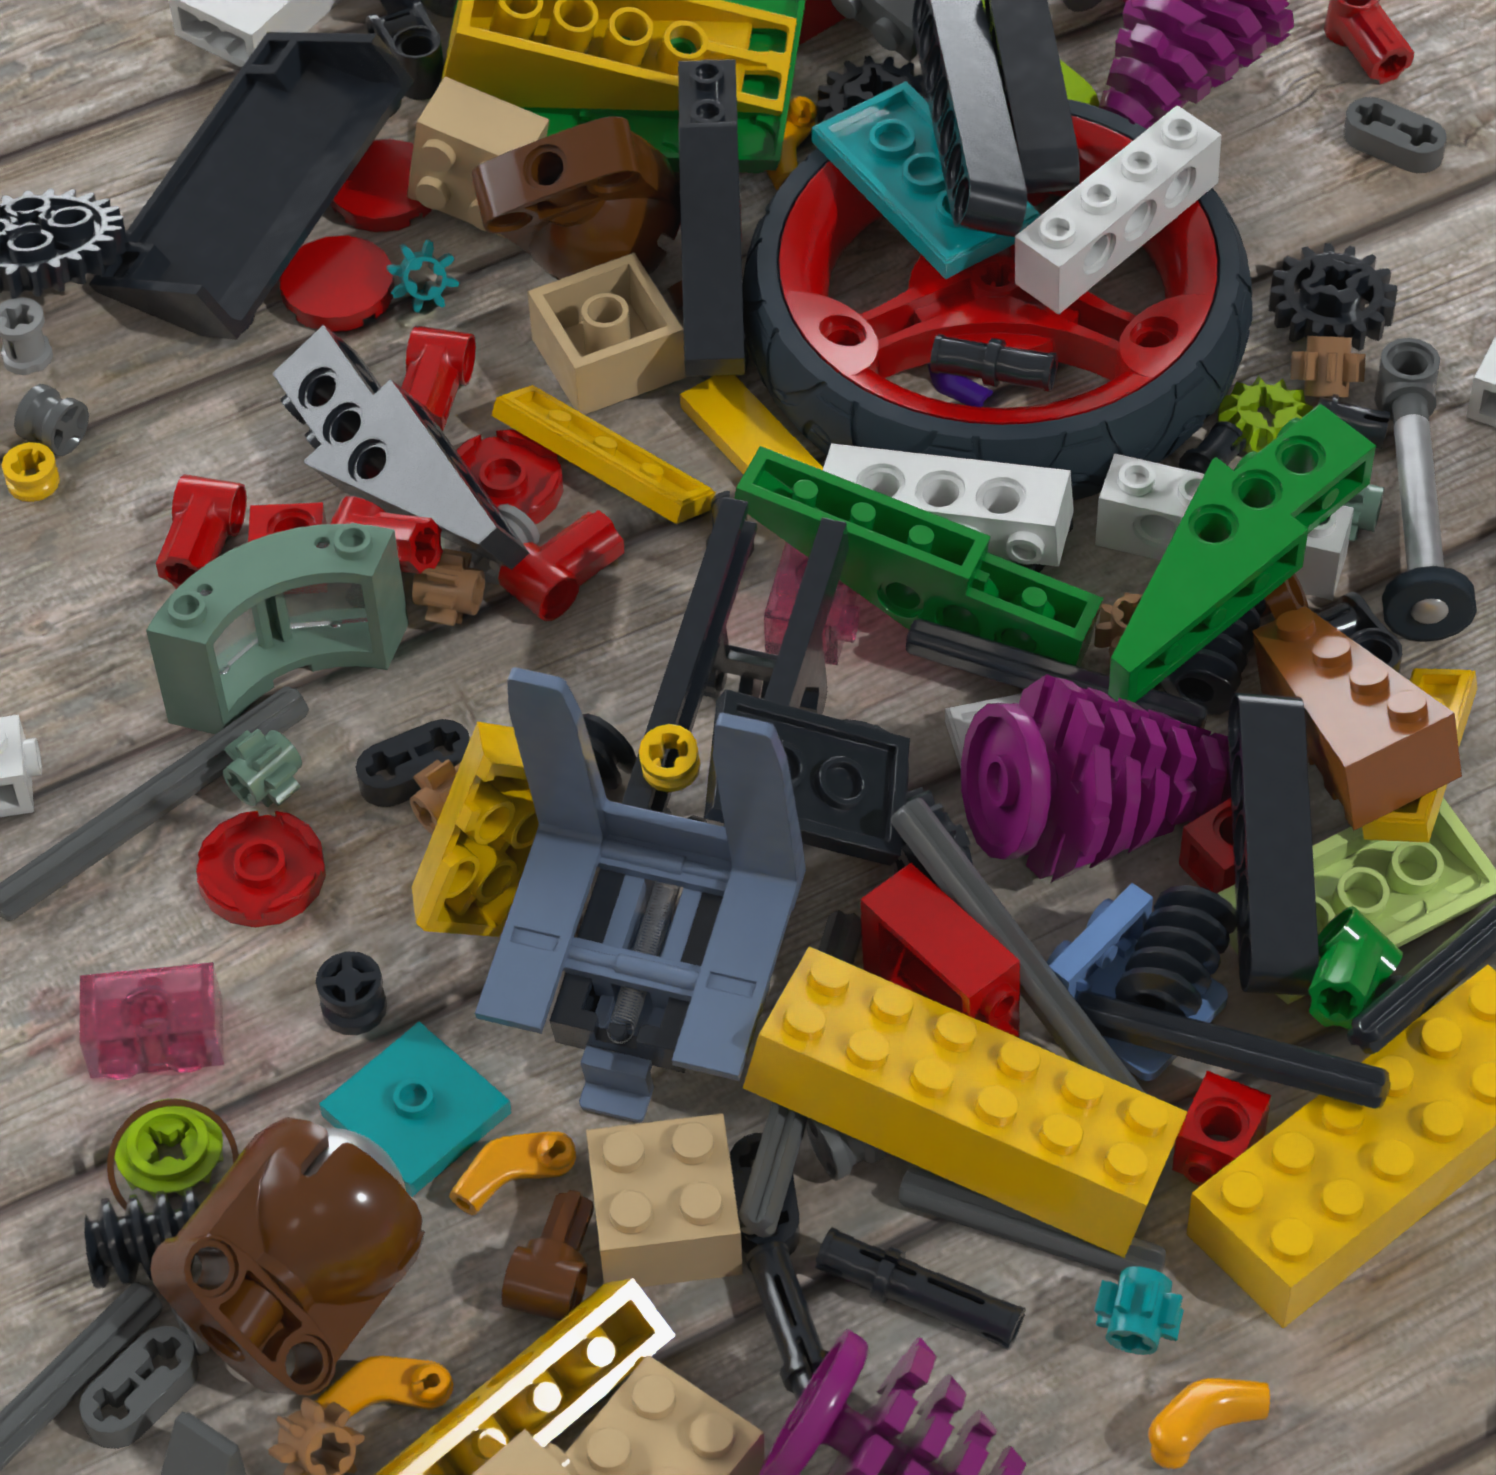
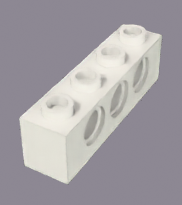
(1117, 209)
(1147, 501)
(1015, 504)

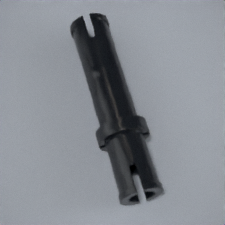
(776, 1277)
(906, 1282)

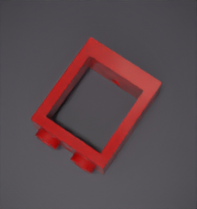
(938, 950)

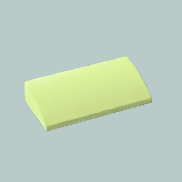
(1398, 883)

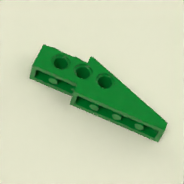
(1239, 544)
(920, 562)

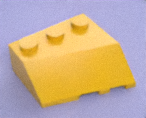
(478, 840)

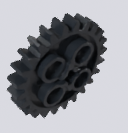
(56, 240)

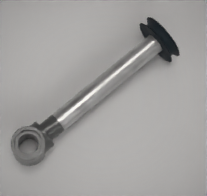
(1427, 598)

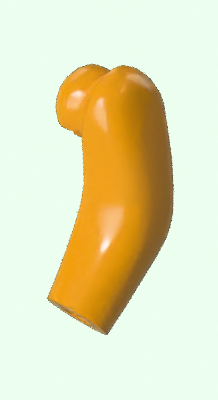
(798, 127)
(512, 1159)
(390, 1380)
(1201, 1409)

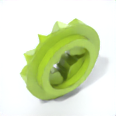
(1242, 407)
(139, 1158)

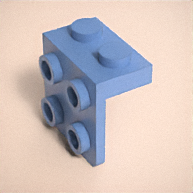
(1099, 959)

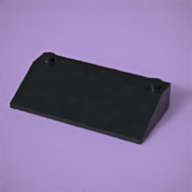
(256, 180)

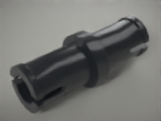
(994, 362)

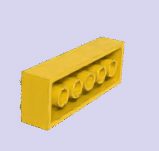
(964, 1100)
(1353, 1177)

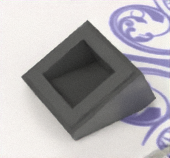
(200, 1450)

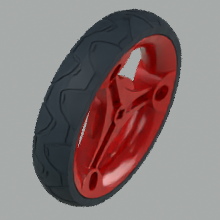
(832, 363)

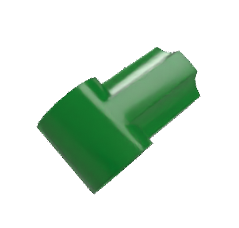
(1351, 967)

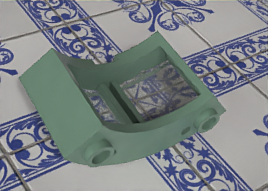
(272, 607)

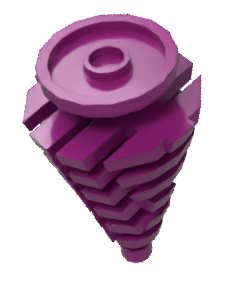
(1186, 49)
(1083, 776)
(869, 1439)

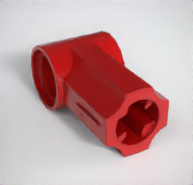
(1369, 36)
(436, 367)
(202, 519)
(416, 536)
(552, 573)

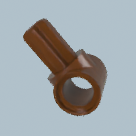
(550, 1272)

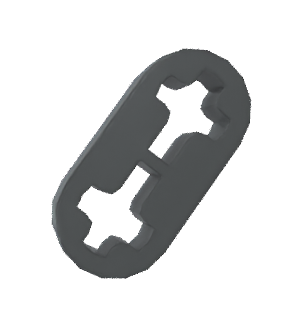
(1394, 135)
(140, 1387)

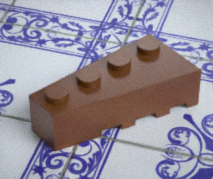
(1364, 722)

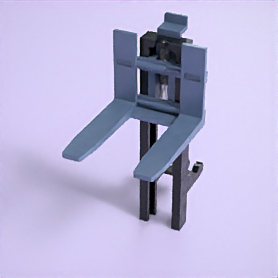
(640, 983)

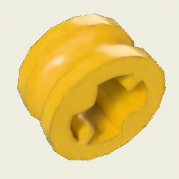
(28, 457)
(685, 767)

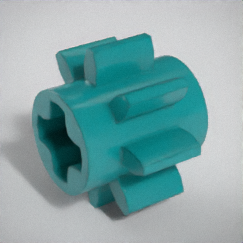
(431, 289)
(1139, 1310)

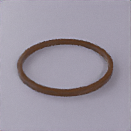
(150, 1107)

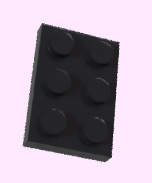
(841, 777)

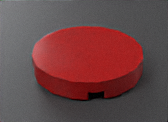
(377, 189)
(337, 283)
(515, 472)
(260, 868)

